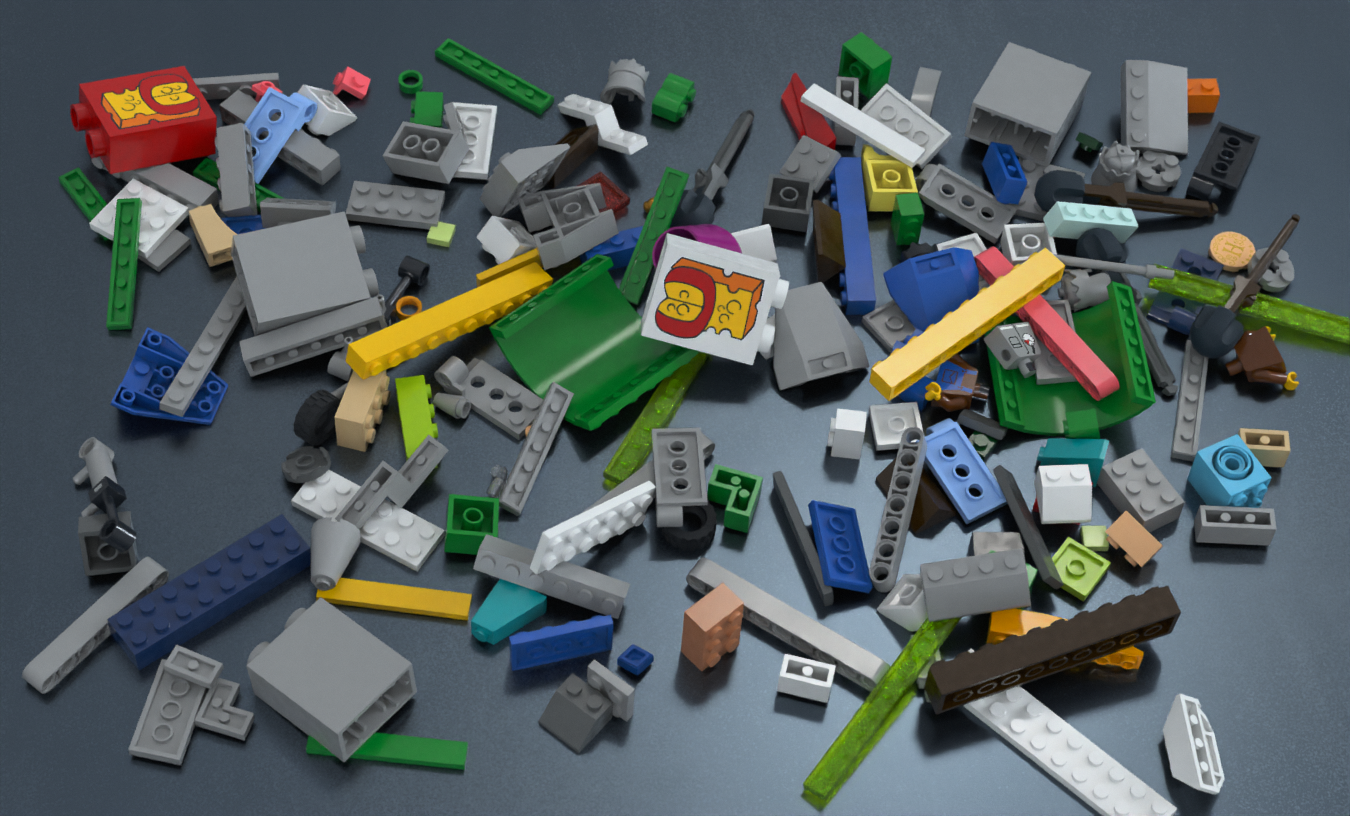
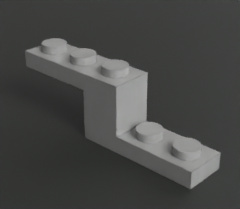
(393, 484)

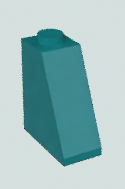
(1075, 452)
(506, 611)

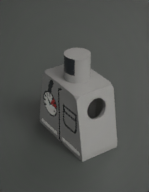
(1015, 347)

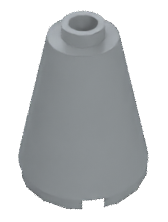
(331, 550)

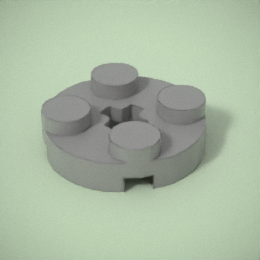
(1160, 161)
(1283, 271)

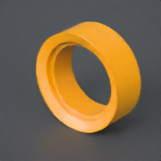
(407, 300)

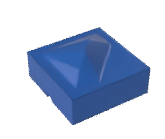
(635, 659)

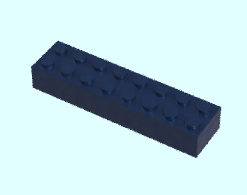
(209, 591)

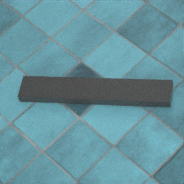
(1028, 527)
(802, 536)

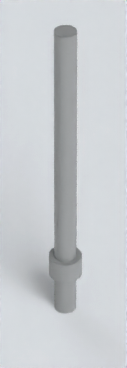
(1147, 271)

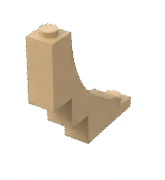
(212, 234)

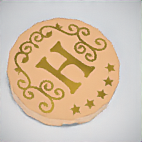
(1231, 250)

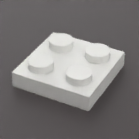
(891, 421)

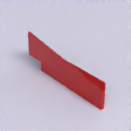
(804, 118)

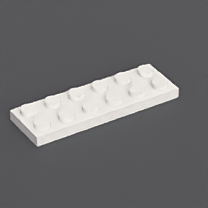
(592, 527)
(387, 530)

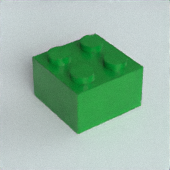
(866, 61)
(469, 522)

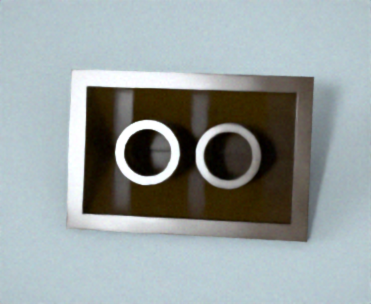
(582, 144)
(827, 241)
(929, 505)

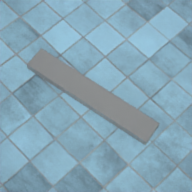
(1189, 404)
(535, 449)

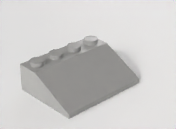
(1154, 107)
(520, 176)

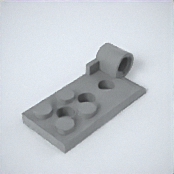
(937, 177)
(458, 380)
(668, 498)

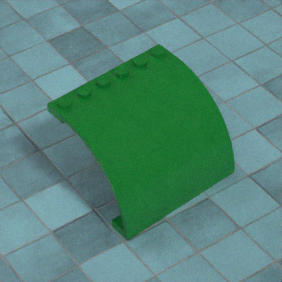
(1116, 339)
(588, 343)

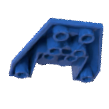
(933, 285)
(151, 375)

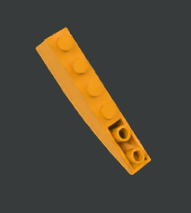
(1019, 622)

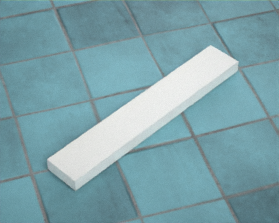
(863, 125)

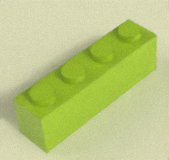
(415, 412)

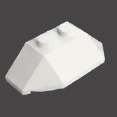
(1192, 746)

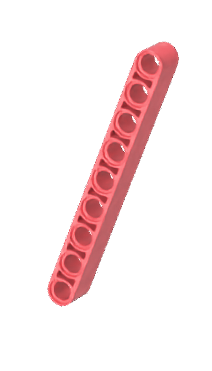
(1054, 332)

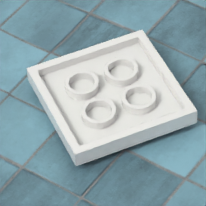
(158, 216)

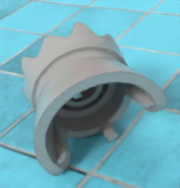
(626, 79)
(1117, 165)
(1082, 289)

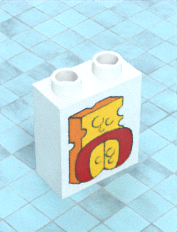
(713, 300)

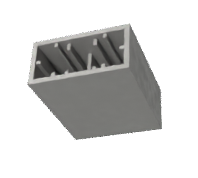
(1028, 103)
(301, 270)
(331, 678)

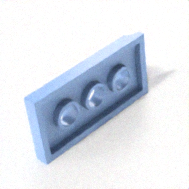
(294, 113)
(950, 436)

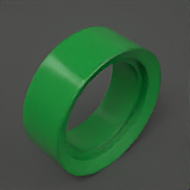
(410, 89)

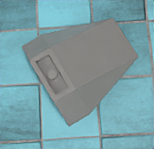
(813, 338)

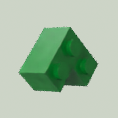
(737, 491)

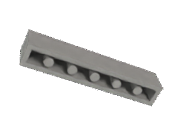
(300, 150)
(171, 182)
(311, 336)
(563, 581)

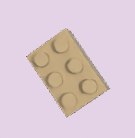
(361, 410)

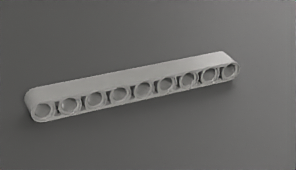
(792, 625)

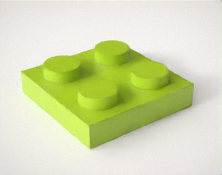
(1079, 568)

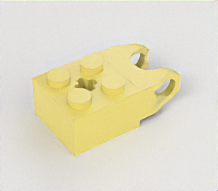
(884, 179)

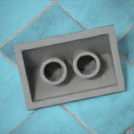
(279, 209)

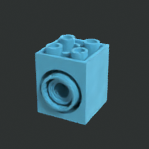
(1229, 475)

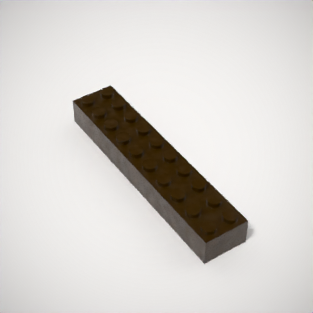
(1051, 649)

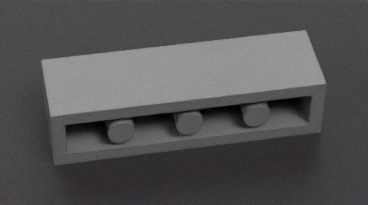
(236, 170)

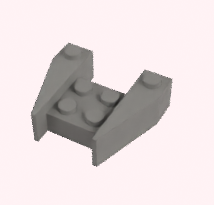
(574, 222)

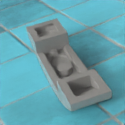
(925, 89)

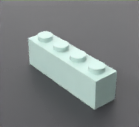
(1074, 219)

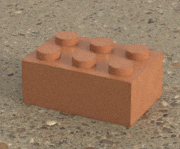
(712, 627)

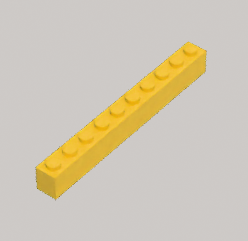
(446, 321)
(966, 323)

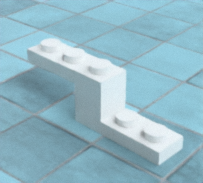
(604, 117)

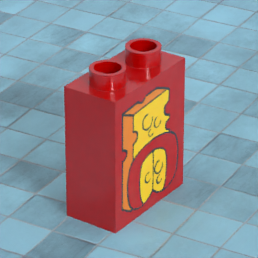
(145, 119)

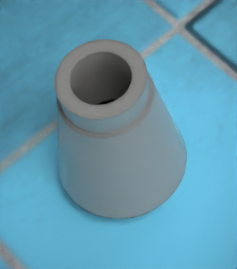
(454, 405)

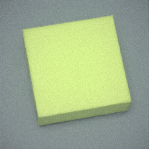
(442, 234)
(1094, 538)

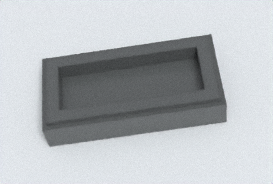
(982, 424)

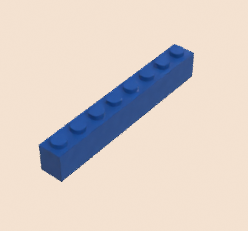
(849, 201)

